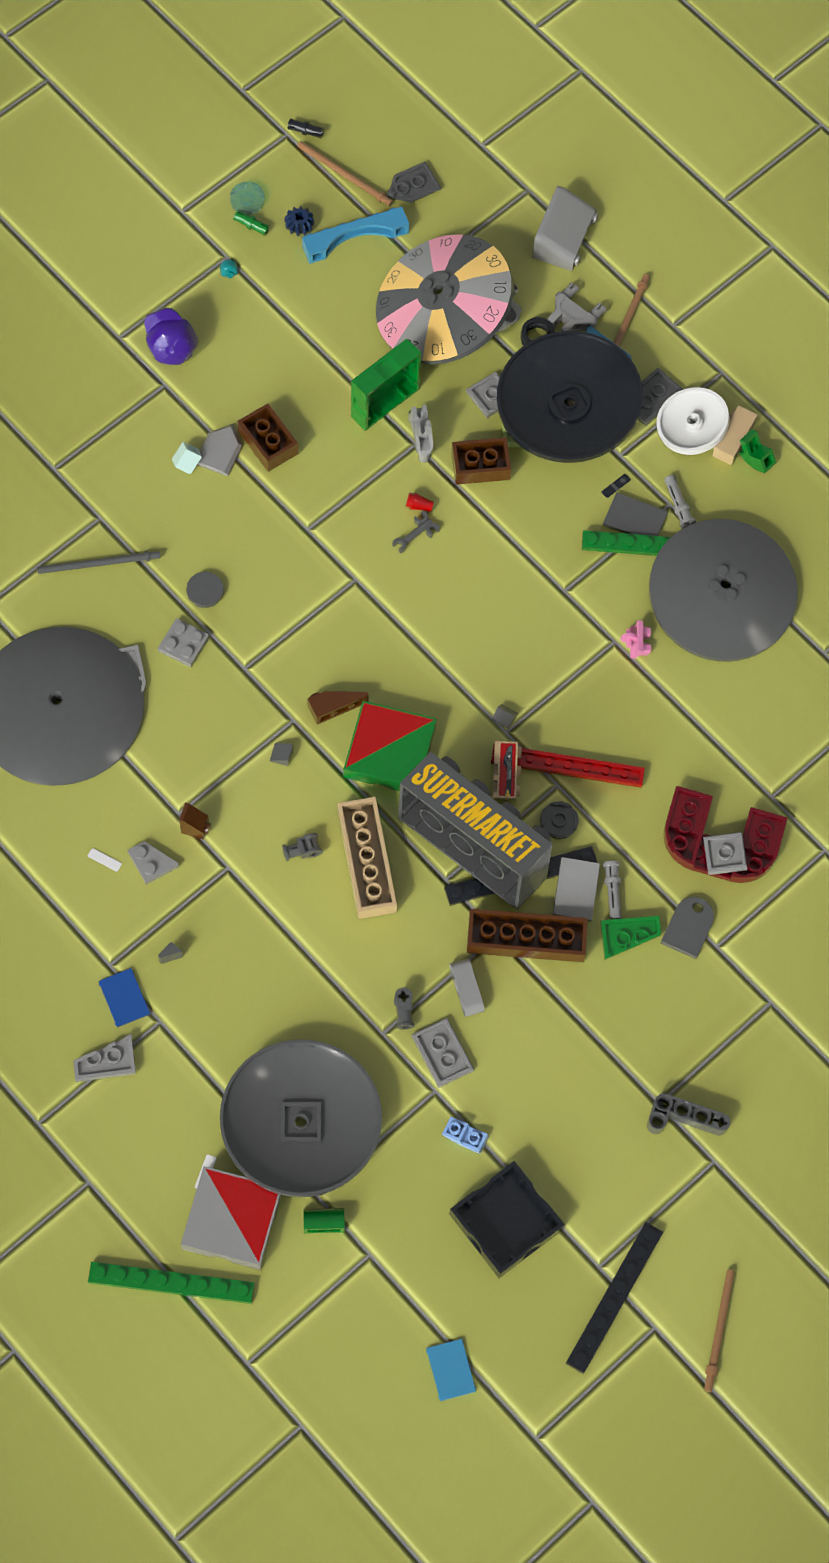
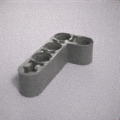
(689, 1119)

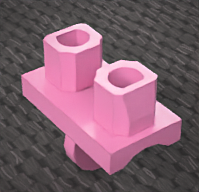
(634, 640)

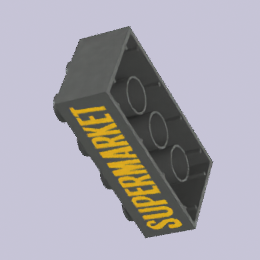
(475, 829)

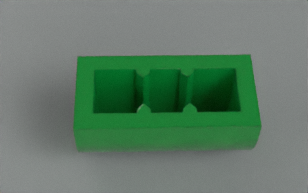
(324, 1220)

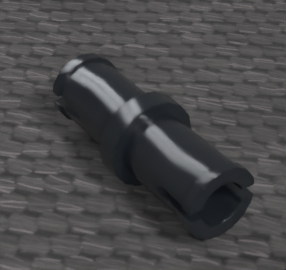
(305, 128)

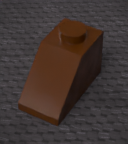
(194, 822)

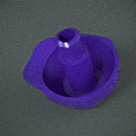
(169, 337)

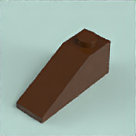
(334, 703)

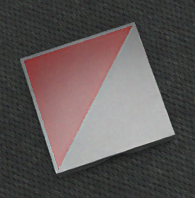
(230, 1218)

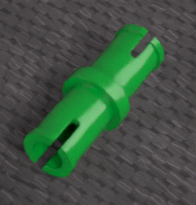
(251, 222)

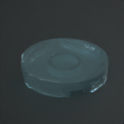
(247, 197)

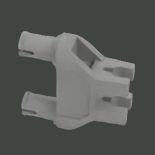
(571, 314)
(422, 432)

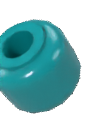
(228, 268)

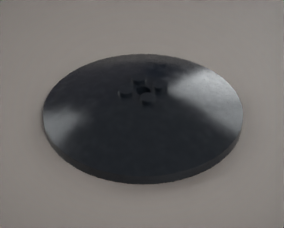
(576, 369)

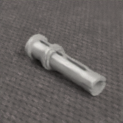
(682, 509)
(613, 881)

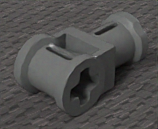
(303, 847)
(404, 1009)

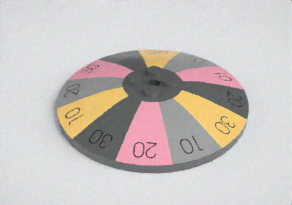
(459, 319)

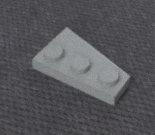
(108, 1062)

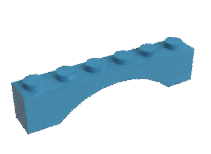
(388, 223)

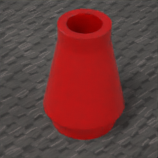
(418, 502)

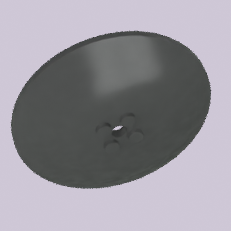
(308, 1083)

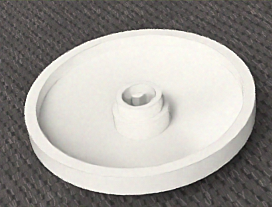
(693, 421)

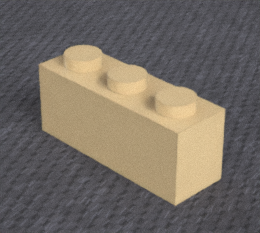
(740, 424)

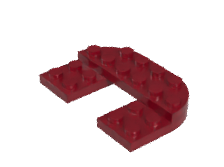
(685, 836)

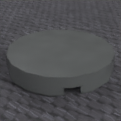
(205, 589)
(559, 820)

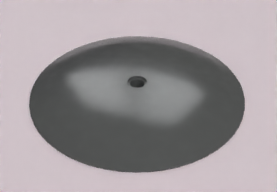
(92, 723)

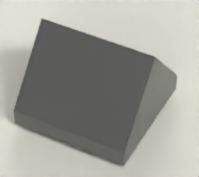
(504, 716)

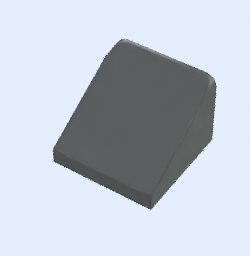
(281, 753)
(170, 953)

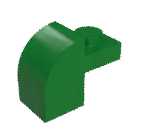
(755, 454)

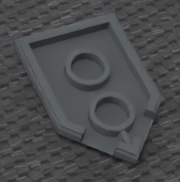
(413, 184)

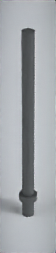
(99, 562)

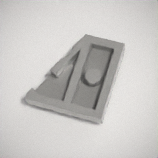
(151, 862)

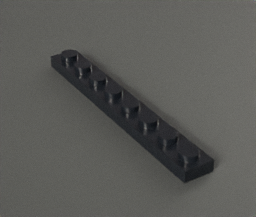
(474, 889)
(614, 1298)

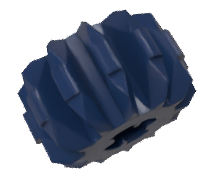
(299, 221)

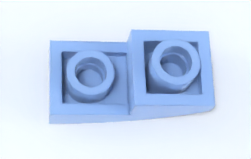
(465, 1135)

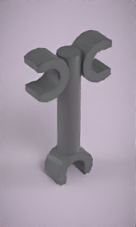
(424, 524)

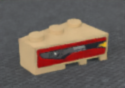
(506, 771)

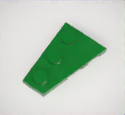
(627, 933)

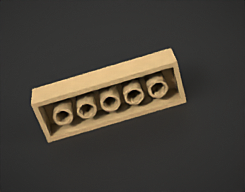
(366, 858)

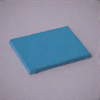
(451, 1370)

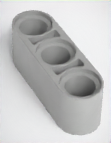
(466, 987)

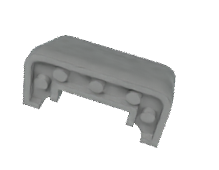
(563, 229)

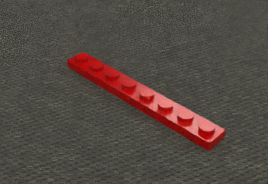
(579, 767)

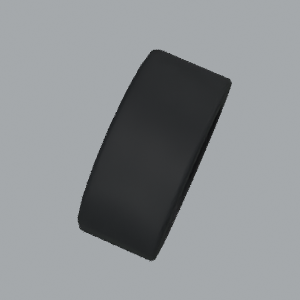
(536, 322)

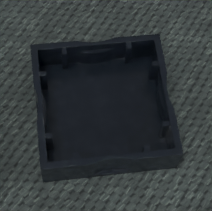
(506, 1219)

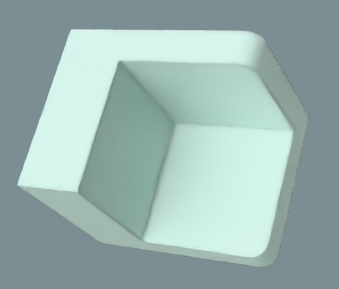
(186, 457)

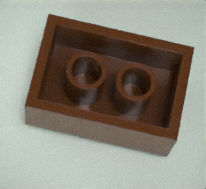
(268, 437)
(481, 460)

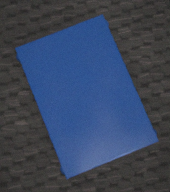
(124, 997)

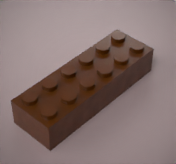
(527, 935)

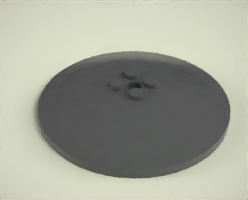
(718, 620)

